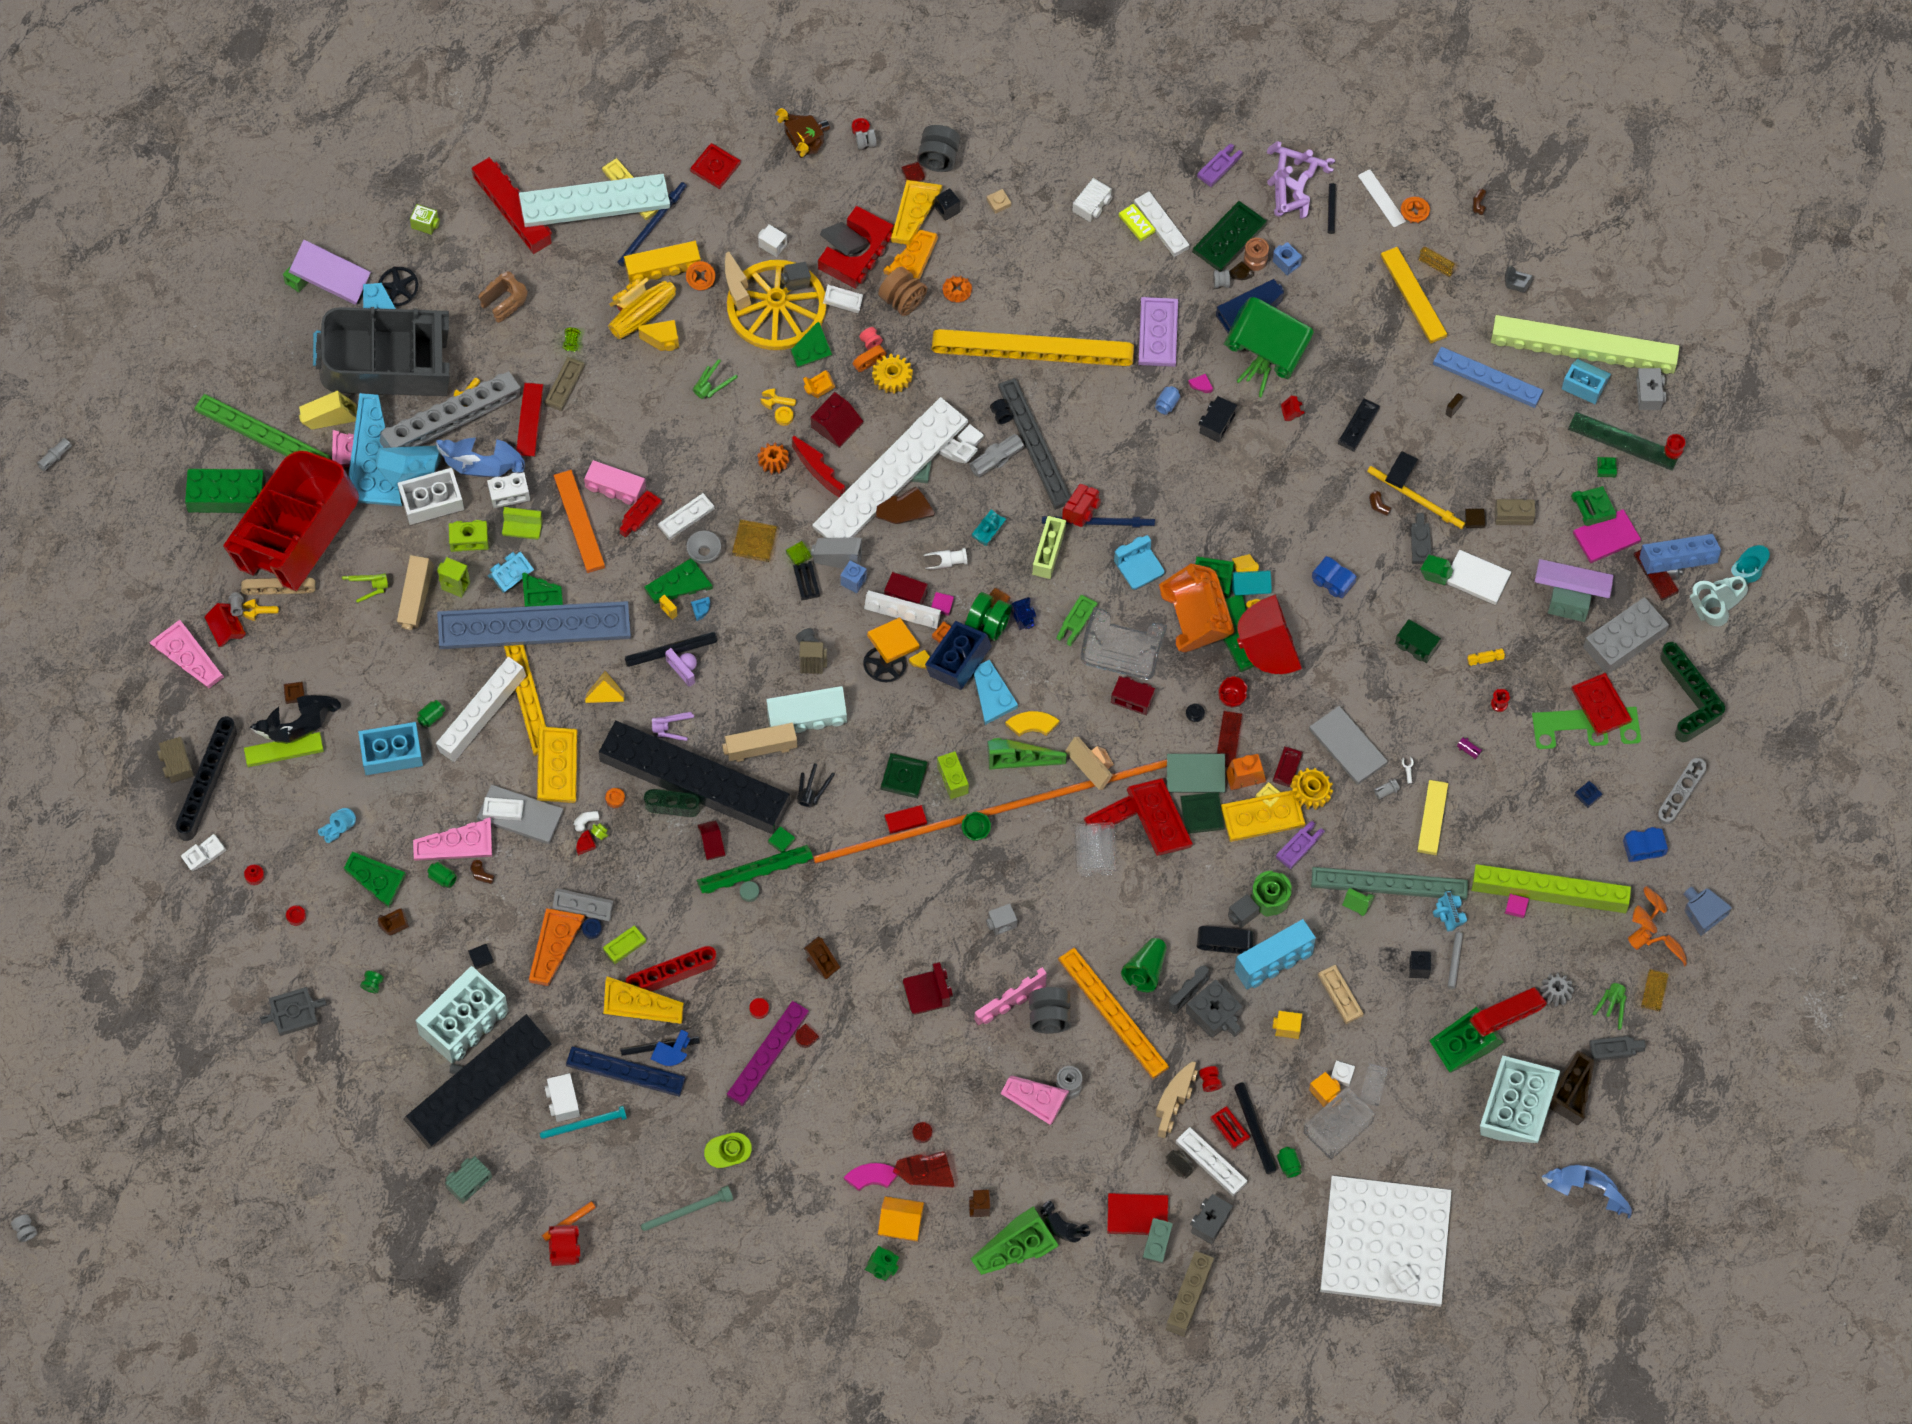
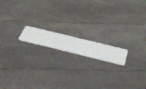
(1381, 198)

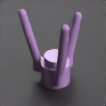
(661, 724)

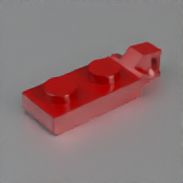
(639, 513)

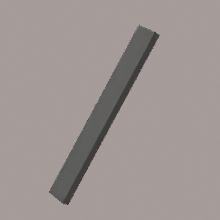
(1035, 443)

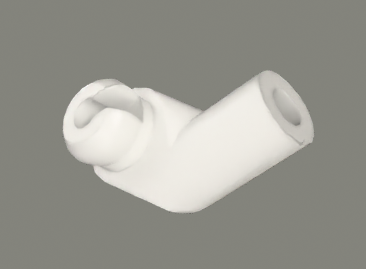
(583, 818)

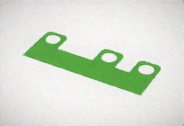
(1553, 721)

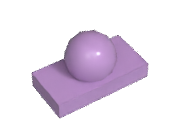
(682, 665)

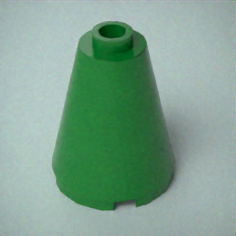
(1145, 966)

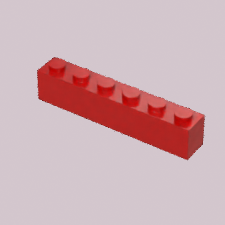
(506, 199)

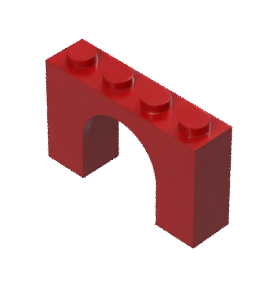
(854, 269)

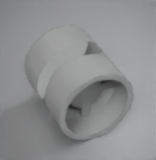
(1070, 1079)

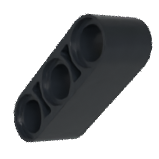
(1224, 939)

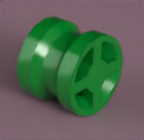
(371, 982)

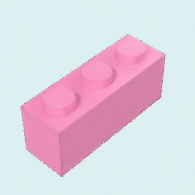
(614, 483)

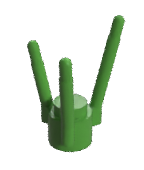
(1259, 366)
(703, 387)
(1614, 995)

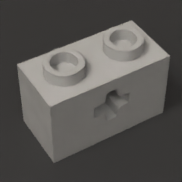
(1646, 380)

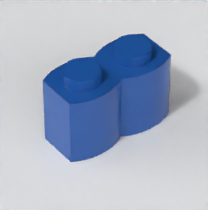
(1333, 577)
(1645, 844)

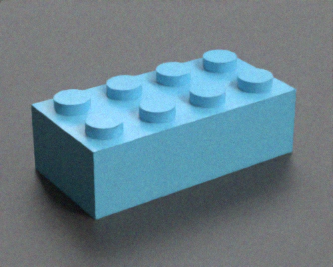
(1275, 954)

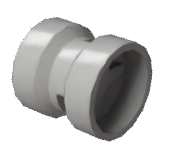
(862, 141)
(23, 1227)

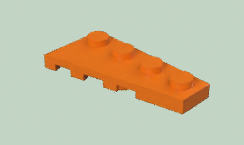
(554, 941)

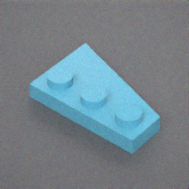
(993, 693)

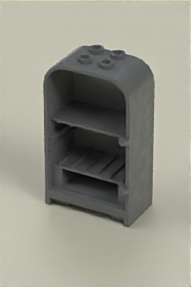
(383, 351)

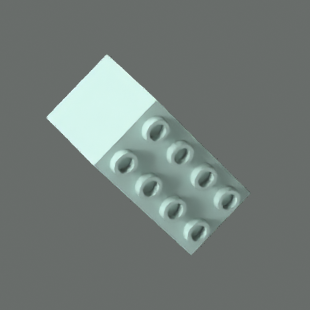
(462, 1015)

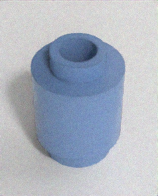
(1167, 400)

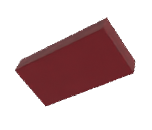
(1287, 766)

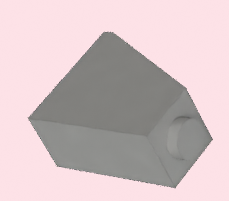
(837, 551)

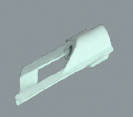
(1722, 596)

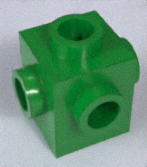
(882, 1263)

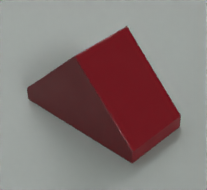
(711, 840)

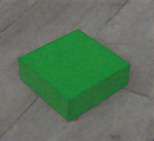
(781, 839)

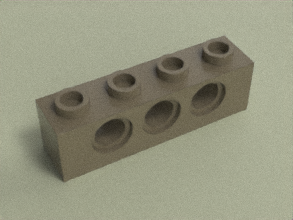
(1189, 1293)

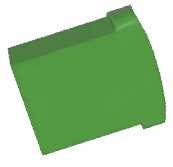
(1357, 901)

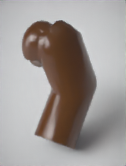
(479, 873)

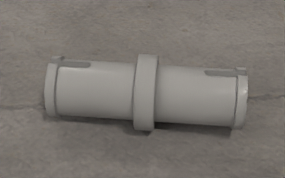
(54, 454)

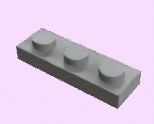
(583, 904)

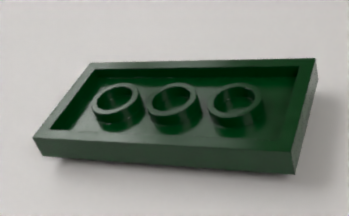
(1229, 236)

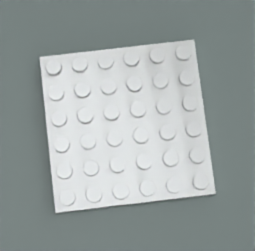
(1378, 1231)

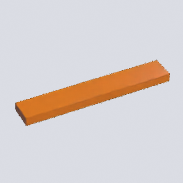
(579, 521)

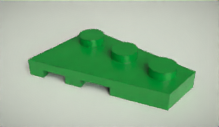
(375, 877)

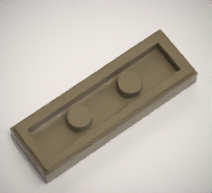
(564, 384)

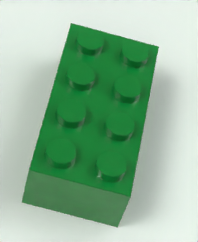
(222, 490)

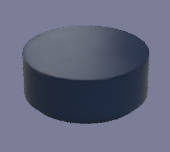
(591, 928)

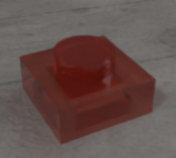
(913, 172)

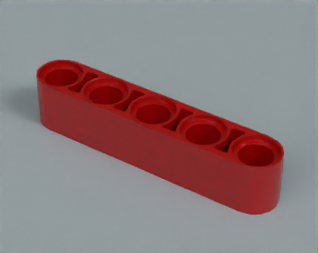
(677, 964)
(1508, 1012)

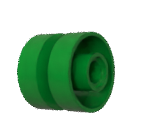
(993, 618)

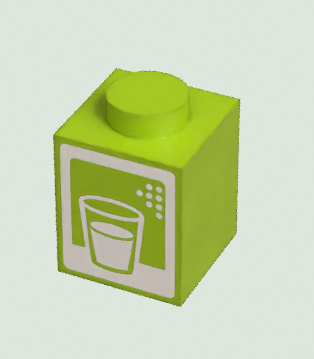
(424, 219)

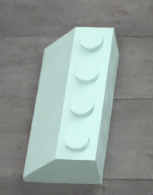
(808, 709)

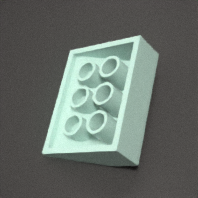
(1519, 1101)

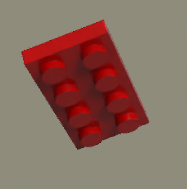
(1159, 817)

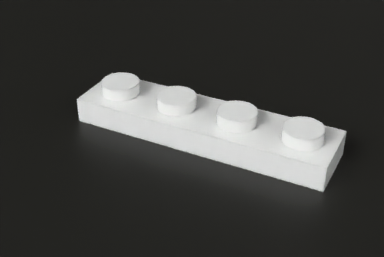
(1161, 222)
(904, 609)
(1211, 1161)

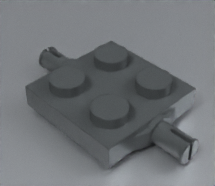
(293, 1011)

